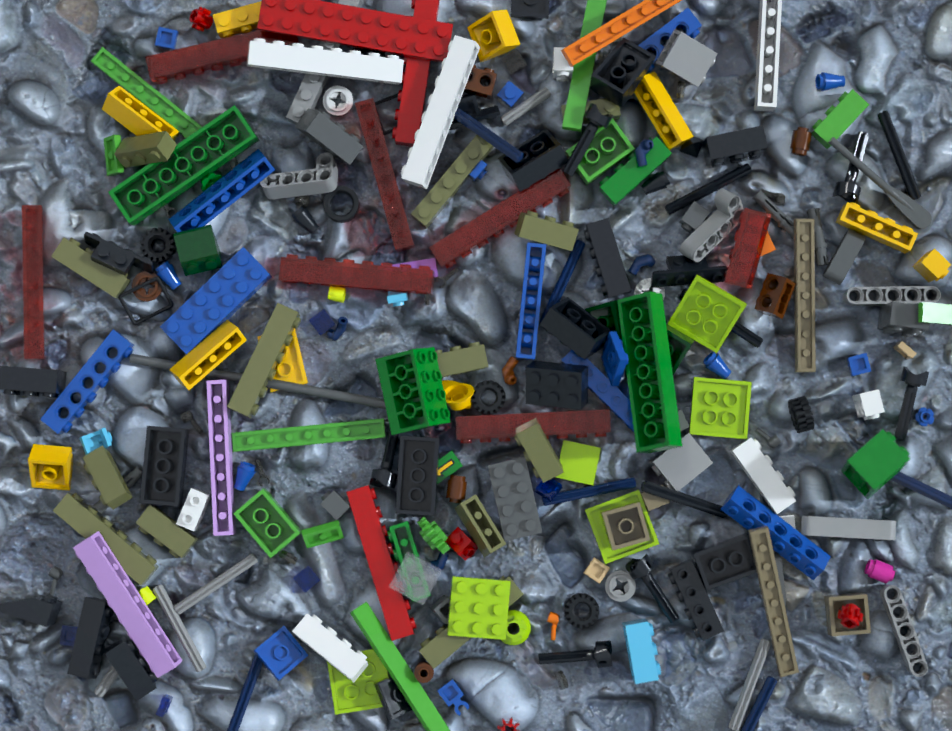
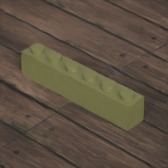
(451, 181)
(264, 360)
(87, 522)
(442, 645)

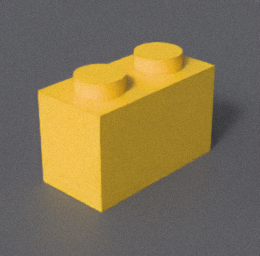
(932, 266)

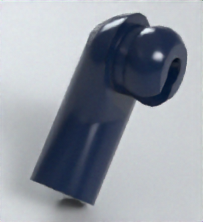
(640, 261)
(340, 329)

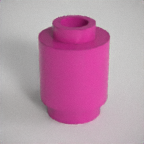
(879, 570)

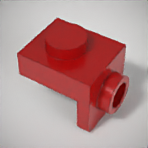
(461, 544)

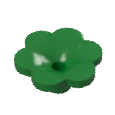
(209, 180)

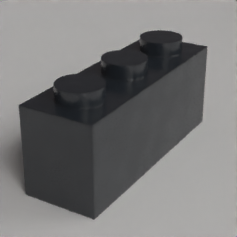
(131, 668)

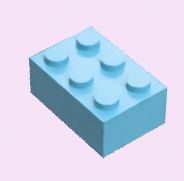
(641, 651)

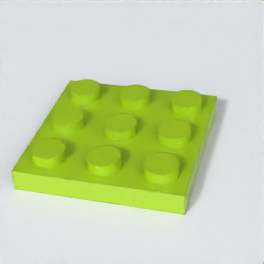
(706, 313)
(720, 408)
(598, 528)
(478, 608)
(362, 693)

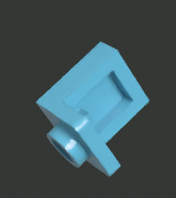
(397, 298)
(95, 440)

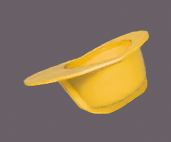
(458, 394)

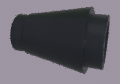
(655, 183)
(304, 219)

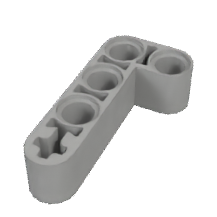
(303, 182)
(715, 227)

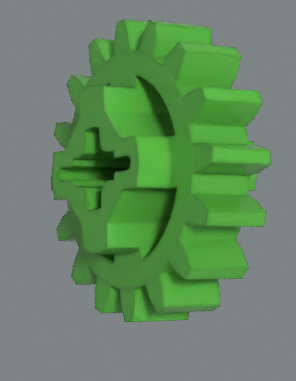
(433, 535)

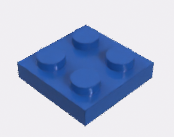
(614, 358)
(280, 653)

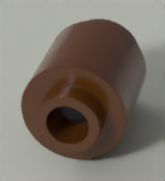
(800, 141)
(456, 488)
(424, 666)

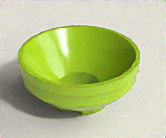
(522, 620)

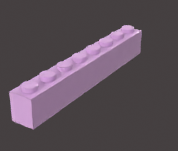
(221, 457)
(127, 604)

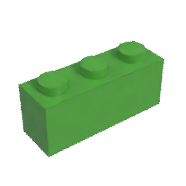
(839, 117)

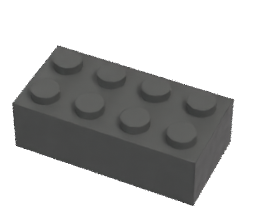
(514, 499)

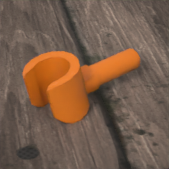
(554, 619)

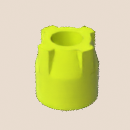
(337, 294)
(147, 595)

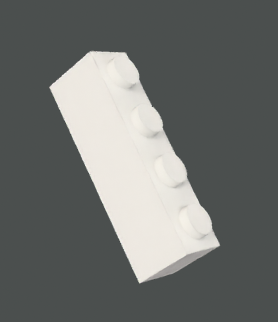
(763, 475)
(330, 647)

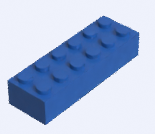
(216, 300)

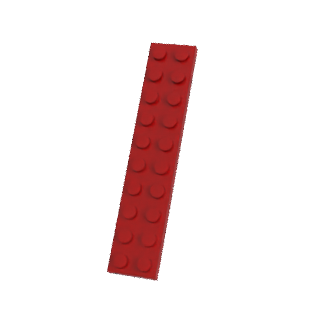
(357, 27)

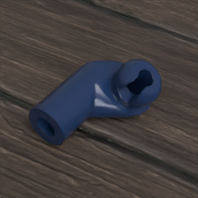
(642, 150)
(441, 560)

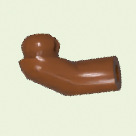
(508, 372)

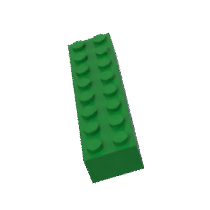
(187, 165)
(649, 373)

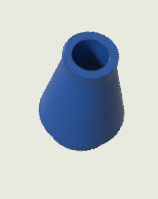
(829, 81)
(168, 275)
(715, 364)
(244, 474)

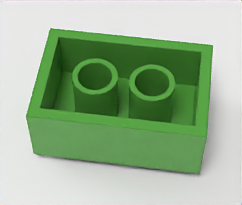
(603, 153)
(267, 522)

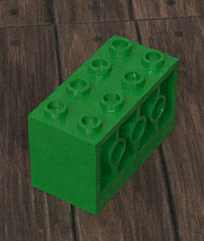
(413, 390)
(875, 463)

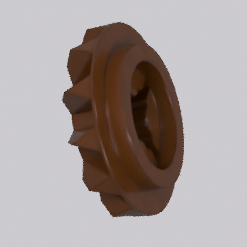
(141, 293)

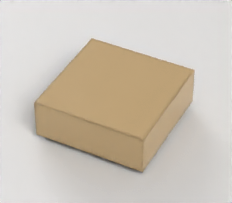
(904, 350)
(596, 570)

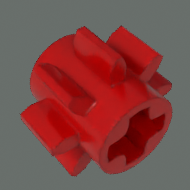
(201, 19)
(850, 615)
(509, 723)

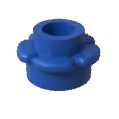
(919, 416)

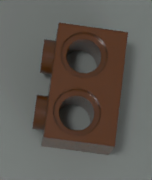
(474, 85)
(777, 297)

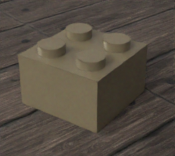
(625, 526)
(834, 603)

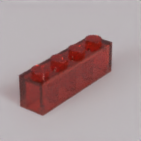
(747, 248)

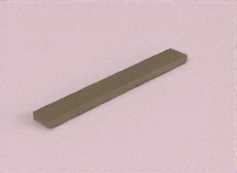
(804, 295)
(773, 601)

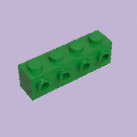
(630, 175)
(403, 541)

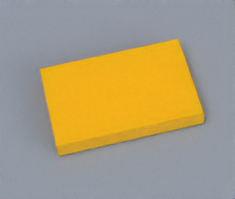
(292, 366)

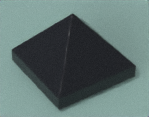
(692, 147)

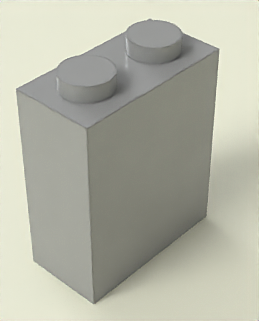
(686, 58)
(681, 463)

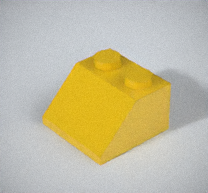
(494, 34)
(51, 467)

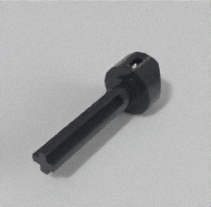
(595, 120)
(849, 190)
(913, 381)
(385, 476)
(642, 570)
(600, 654)

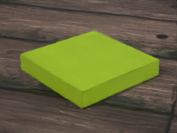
(579, 462)

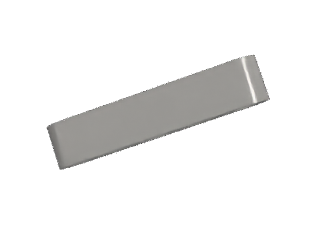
(882, 295)
(848, 527)
(910, 637)

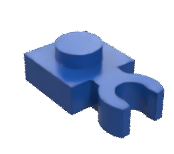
(451, 695)

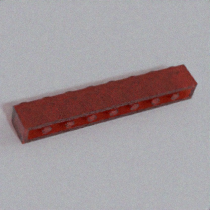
(207, 56)
(384, 175)
(499, 218)
(355, 275)
(33, 282)
(553, 423)

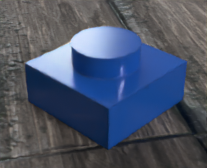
(166, 38)
(510, 94)
(479, 171)
(858, 364)

